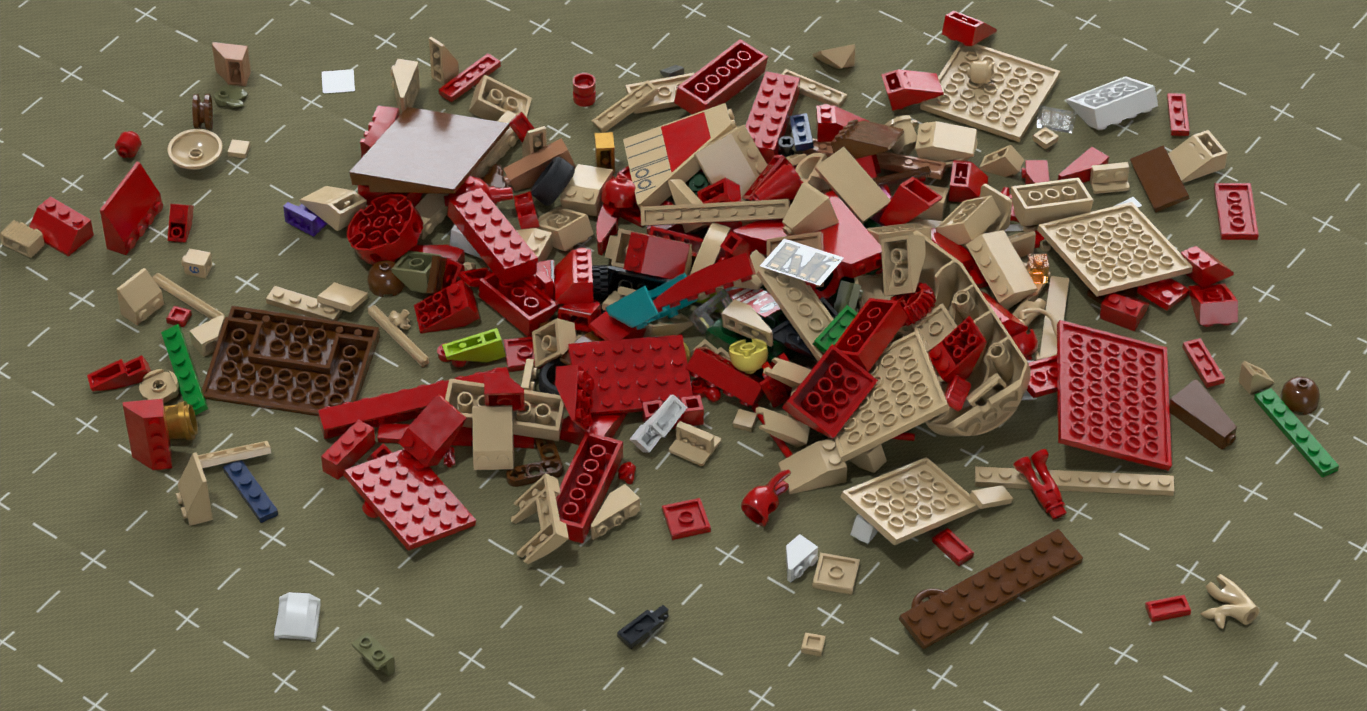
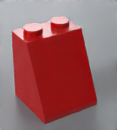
(908, 202)

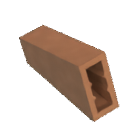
(528, 169)

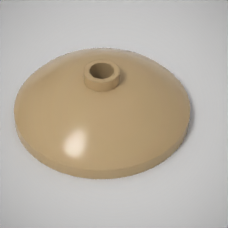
(195, 149)

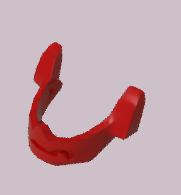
(832, 287)

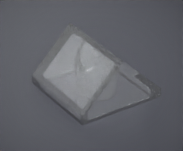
(1056, 119)

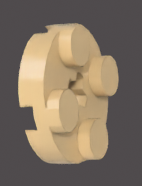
(158, 377)

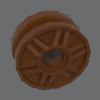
(202, 112)

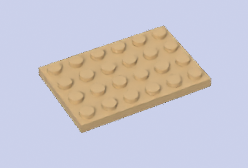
(909, 500)

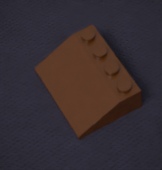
(866, 138)

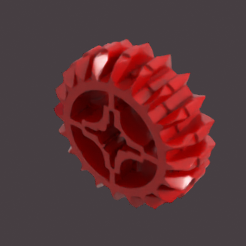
(916, 304)

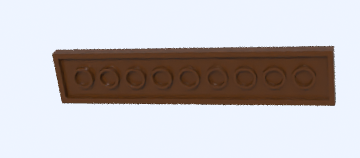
(990, 589)

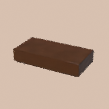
(436, 274)

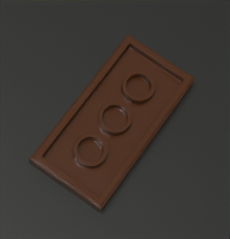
(1159, 178)

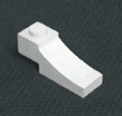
(658, 424)

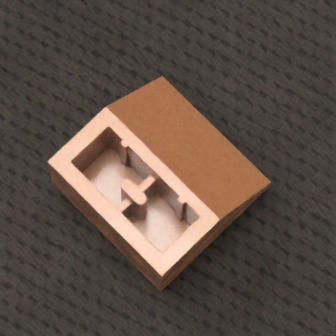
(232, 63)

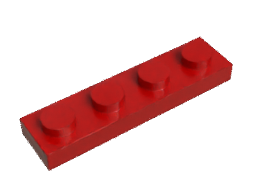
(469, 77)

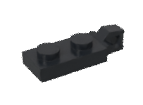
(643, 626)

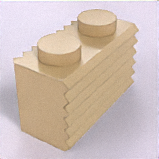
(22, 238)

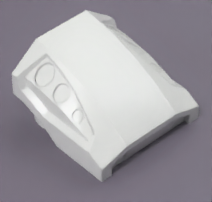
(297, 616)

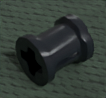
(786, 144)

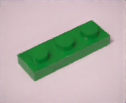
(835, 329)

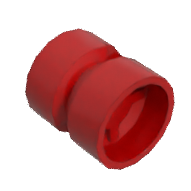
(584, 89)

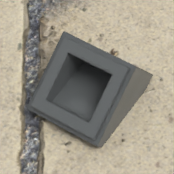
(672, 71)

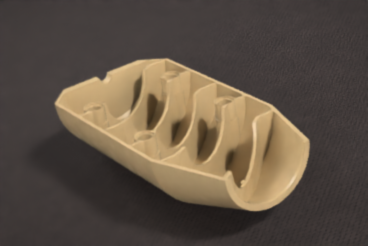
(1000, 355)

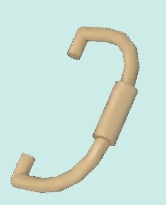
(1049, 315)

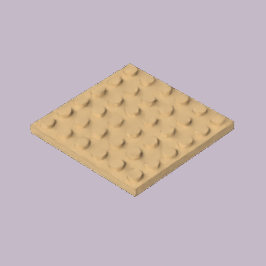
(1002, 105)
(1114, 249)
(899, 401)

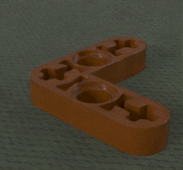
(545, 463)

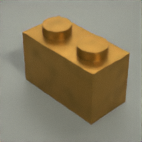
(605, 151)

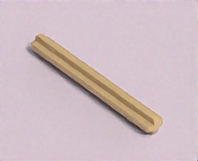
(186, 296)
(421, 358)

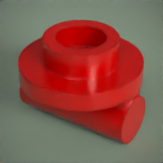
(627, 472)

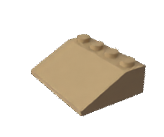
(732, 157)

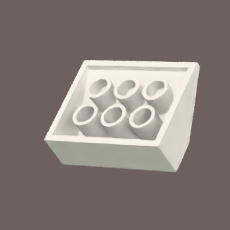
(1114, 102)

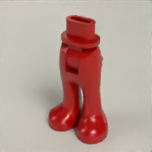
(1047, 494)

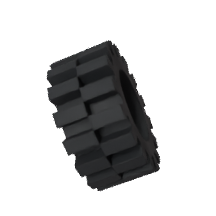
(600, 281)

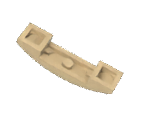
(710, 246)

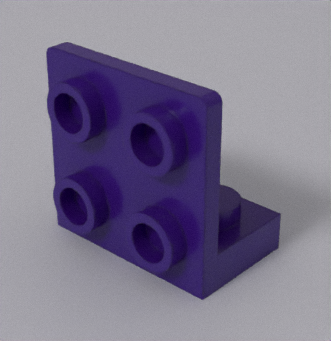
(303, 219)

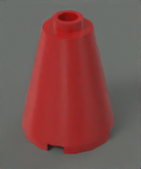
(781, 185)

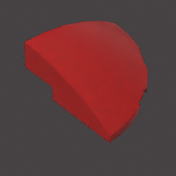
(602, 425)

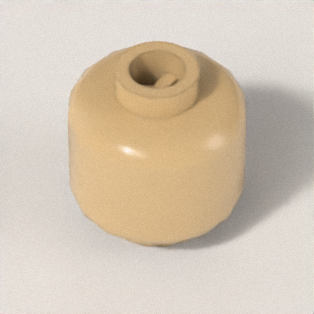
(980, 72)

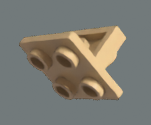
(693, 444)

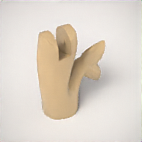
(1238, 606)

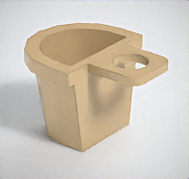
(907, 141)
(807, 171)

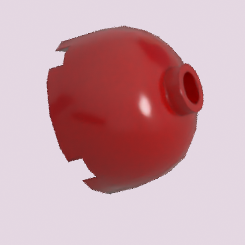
(619, 191)
(1026, 343)

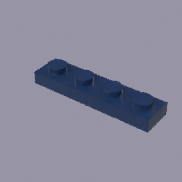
(250, 491)

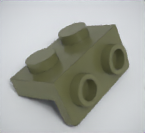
(848, 295)
(374, 653)

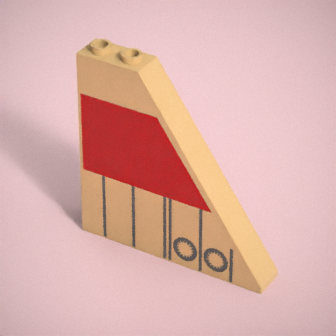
(669, 150)

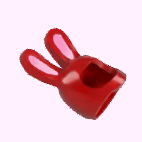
(764, 499)

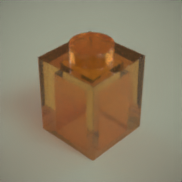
(1038, 267)

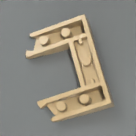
(777, 424)
(553, 532)

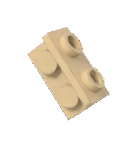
(1110, 177)

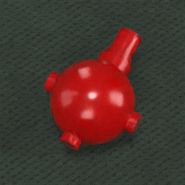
(473, 183)

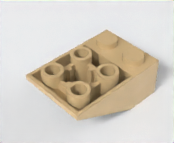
(1198, 156)
(334, 205)

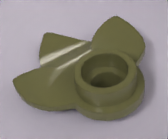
(230, 96)

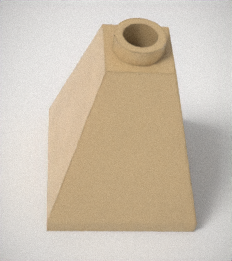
(809, 212)

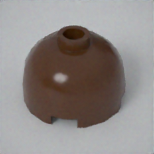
(382, 280)
(1301, 395)

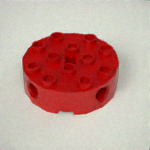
(385, 229)

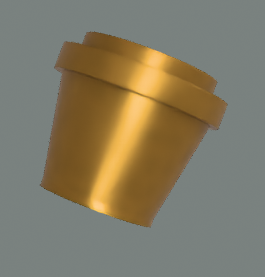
(182, 421)

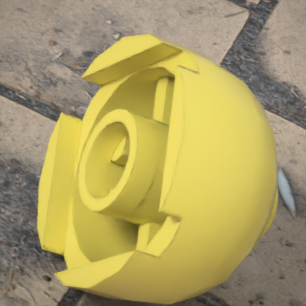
(748, 356)

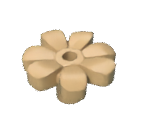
(400, 319)

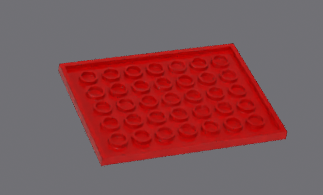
(1113, 395)

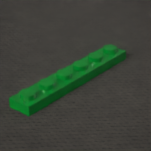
(184, 368)
(1296, 432)

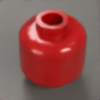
(128, 144)

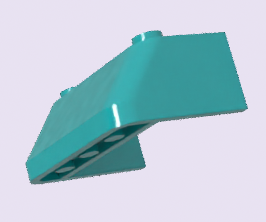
(638, 307)

